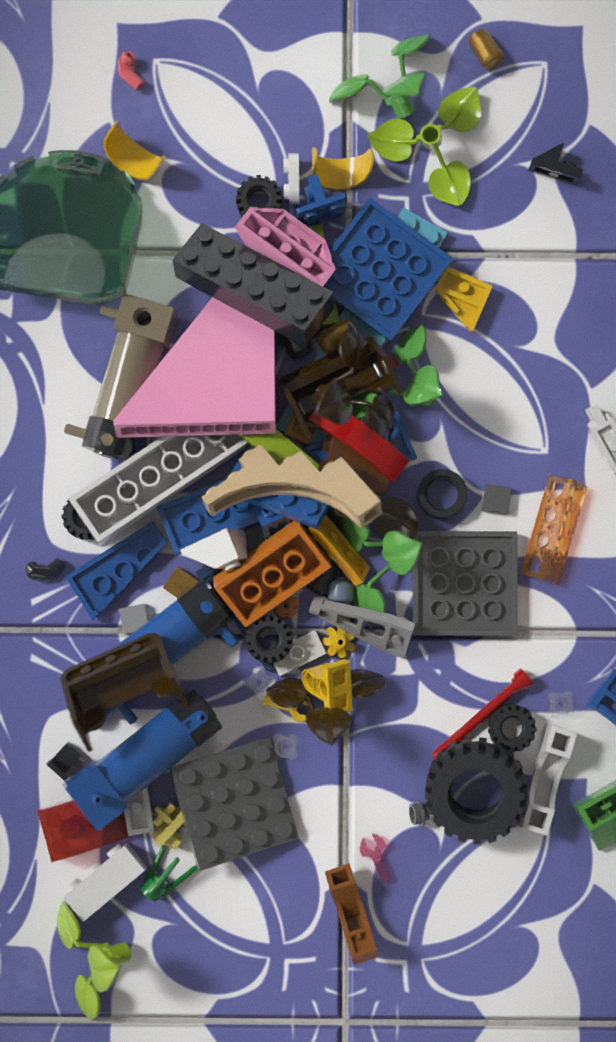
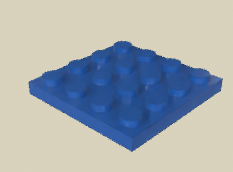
(383, 269)

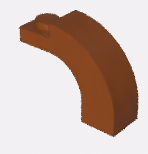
(352, 914)

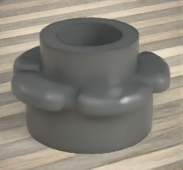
(418, 813)

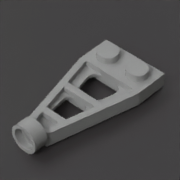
(397, 629)

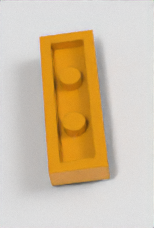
(340, 551)

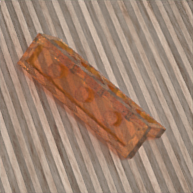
(559, 530)

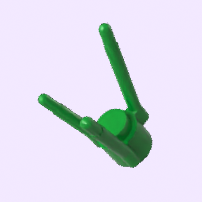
(156, 885)

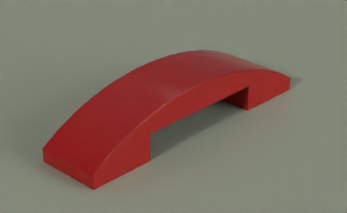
(366, 443)

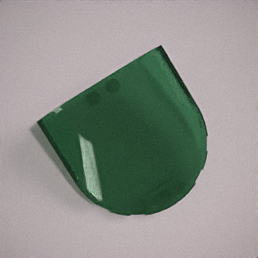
(68, 228)

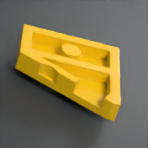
(463, 295)

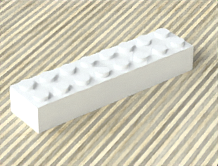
(150, 480)

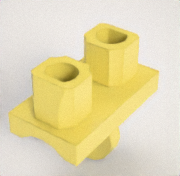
(168, 822)

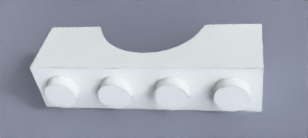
(542, 790)

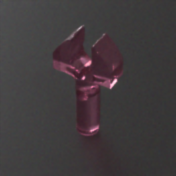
(376, 856)

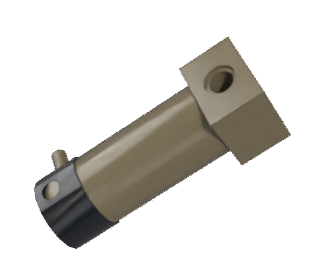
(131, 362)

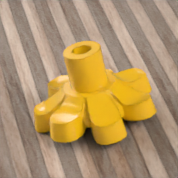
(332, 642)

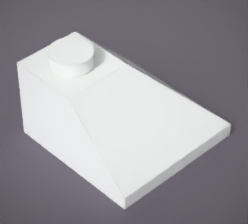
(220, 550)

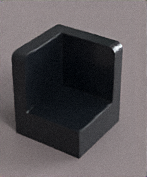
(66, 762)

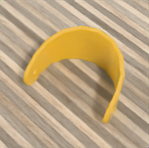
(129, 155)
(342, 173)

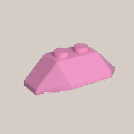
(287, 242)

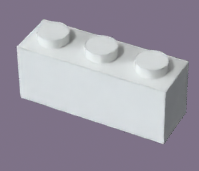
(104, 881)

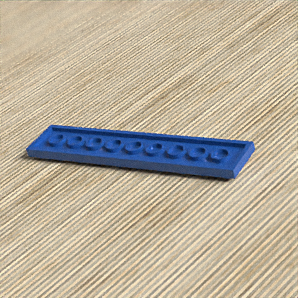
(190, 522)

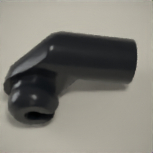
(44, 573)

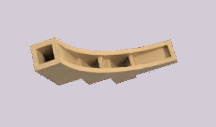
(296, 476)

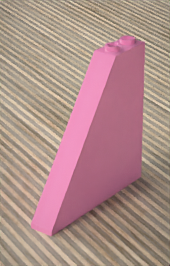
(209, 382)

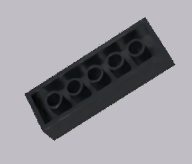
(253, 284)

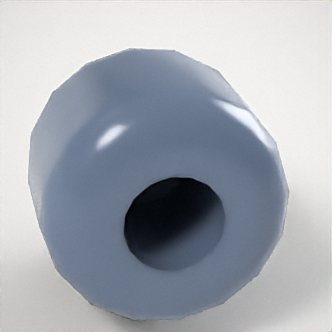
(341, 591)

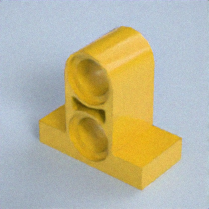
(330, 683)

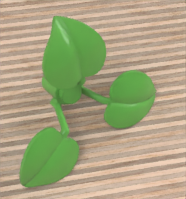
(400, 90)
(425, 385)
(397, 550)

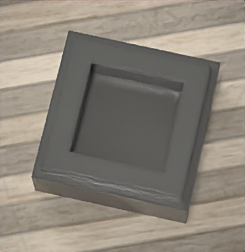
(496, 498)

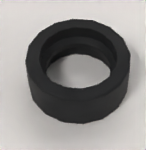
(461, 495)

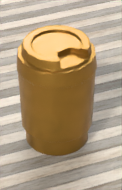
(486, 49)
(330, 338)

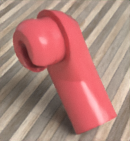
(127, 70)

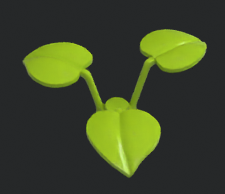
(395, 136)
(102, 958)

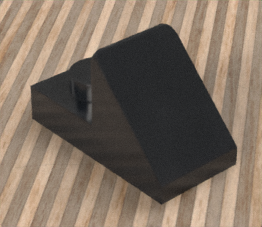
(549, 166)

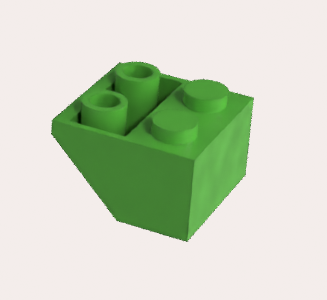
(599, 815)

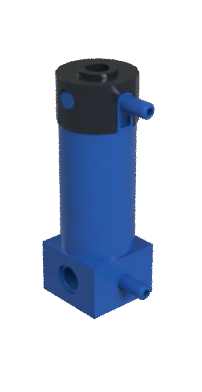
(184, 626)
(142, 758)

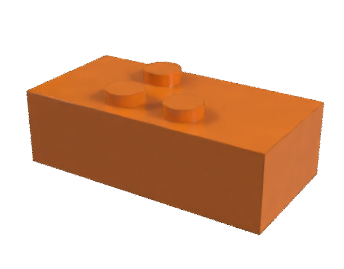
(272, 572)

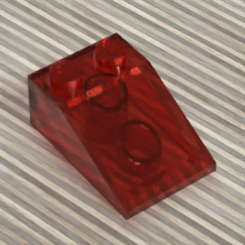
(71, 833)

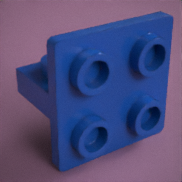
(318, 205)

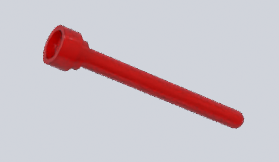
(519, 683)

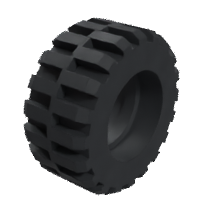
(476, 823)

